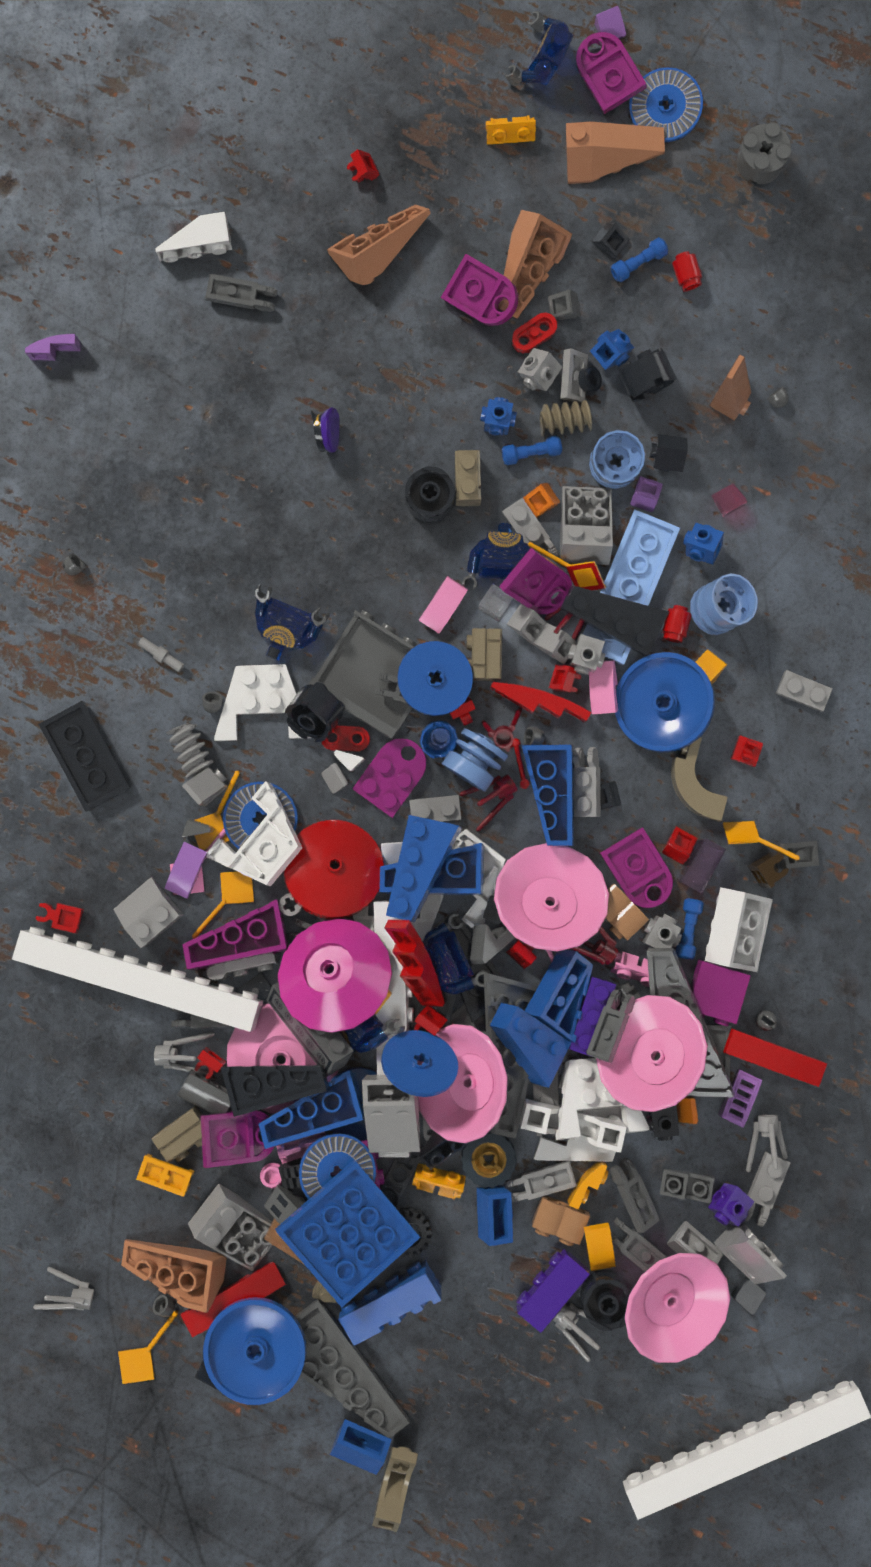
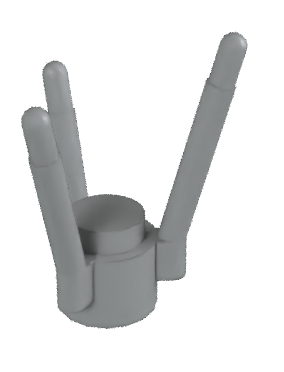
(168, 1056)
(769, 1127)
(79, 1300)
(567, 1319)

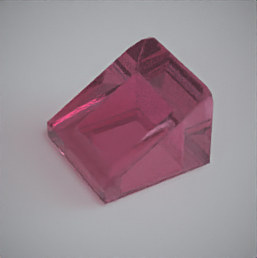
(729, 499)

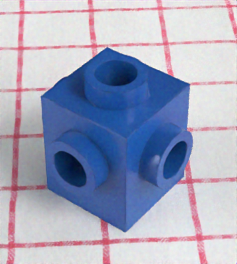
(612, 349)
(494, 424)
(703, 543)

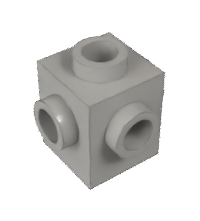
(539, 370)
(590, 646)
(654, 928)

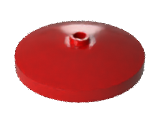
(332, 891)

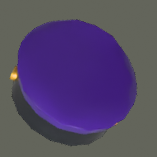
(327, 430)

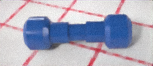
(656, 250)
(551, 446)
(693, 909)

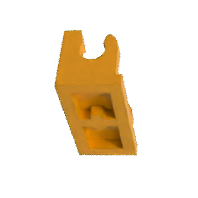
(165, 1175)

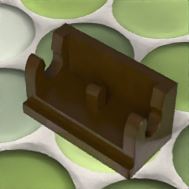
(765, 870)

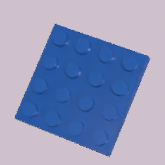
(347, 1233)

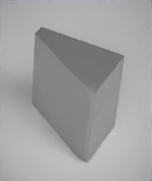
(334, 778)

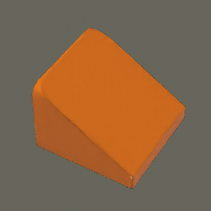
(541, 499)
(687, 1110)

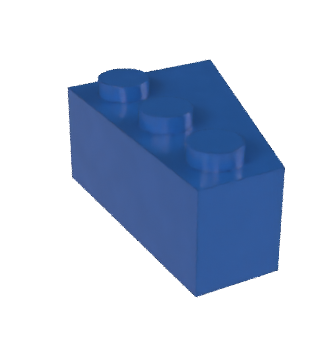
(561, 993)
(531, 1042)

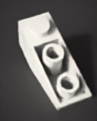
(202, 236)

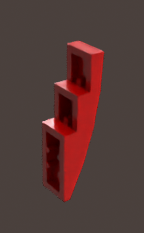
(530, 698)
(417, 966)
(775, 1057)
(258, 1284)

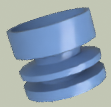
(621, 446)
(723, 604)
(475, 759)

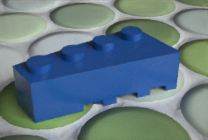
(552, 785)
(419, 864)
(459, 875)
(316, 1113)
(390, 1302)

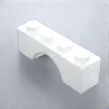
(594, 1129)

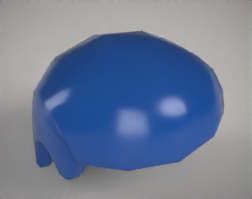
(438, 739)

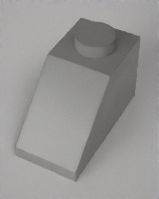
(206, 786)

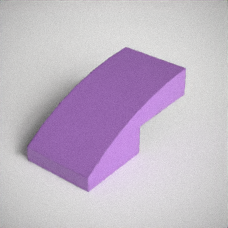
(46, 348)
(185, 870)

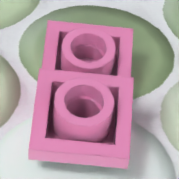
(443, 604)
(602, 689)

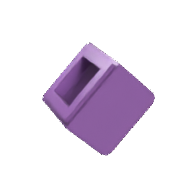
(611, 22)
(646, 494)

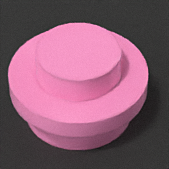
(270, 1175)

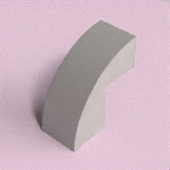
(541, 634)

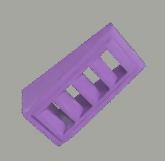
(748, 1102)

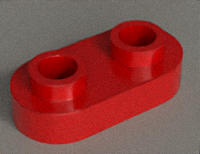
(533, 333)
(345, 739)

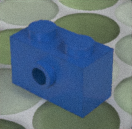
(495, 1215)
(360, 1447)

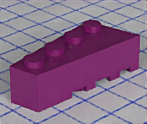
(248, 936)

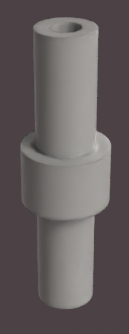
(161, 654)

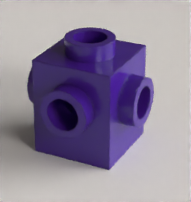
(730, 1205)

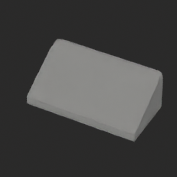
(690, 1240)

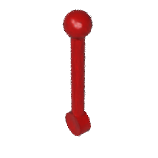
(524, 784)

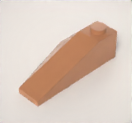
(608, 147)
(532, 252)
(369, 254)
(734, 391)
(182, 1272)

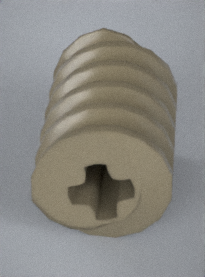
(565, 417)

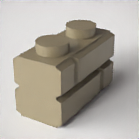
(467, 478)
(485, 654)
(180, 1136)

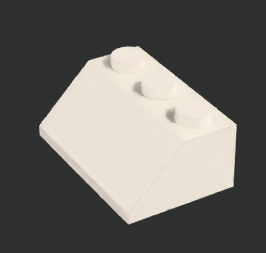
(738, 929)

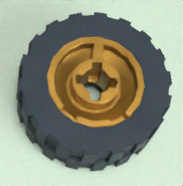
(498, 1169)

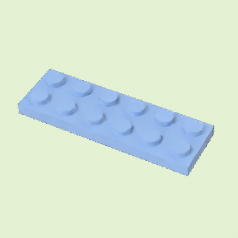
(636, 571)

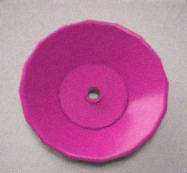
(347, 994)

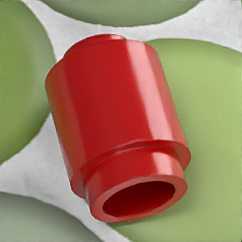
(687, 271)
(676, 624)

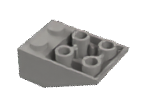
(586, 525)
(390, 1116)
(232, 1227)
(750, 1254)

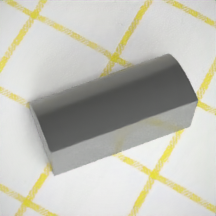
(204, 1093)

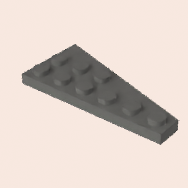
(669, 980)
(519, 994)
(343, 1373)

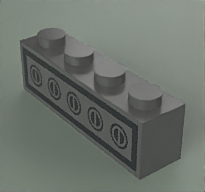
(323, 1047)

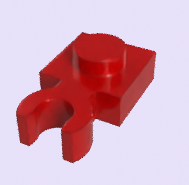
(64, 916)

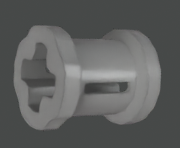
(289, 912)

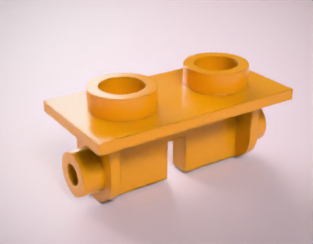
(519, 130)
(450, 1183)

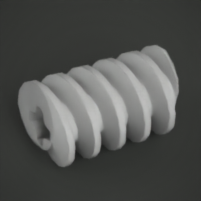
(190, 749)

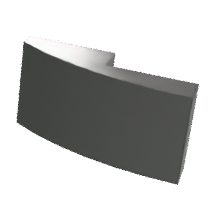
(687, 1185)

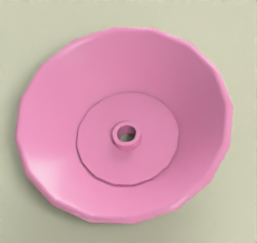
(554, 875)
(656, 1027)
(264, 1046)
(467, 1108)
(691, 1317)

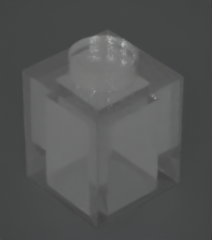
(495, 603)

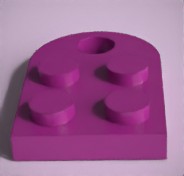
(610, 72)
(479, 290)
(536, 581)
(390, 777)
(638, 867)
(232, 1139)

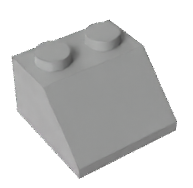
(147, 913)

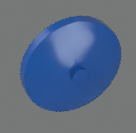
(664, 702)
(254, 1351)

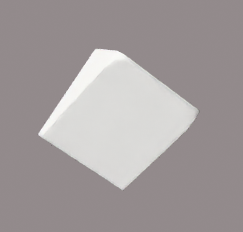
(350, 761)
(391, 852)

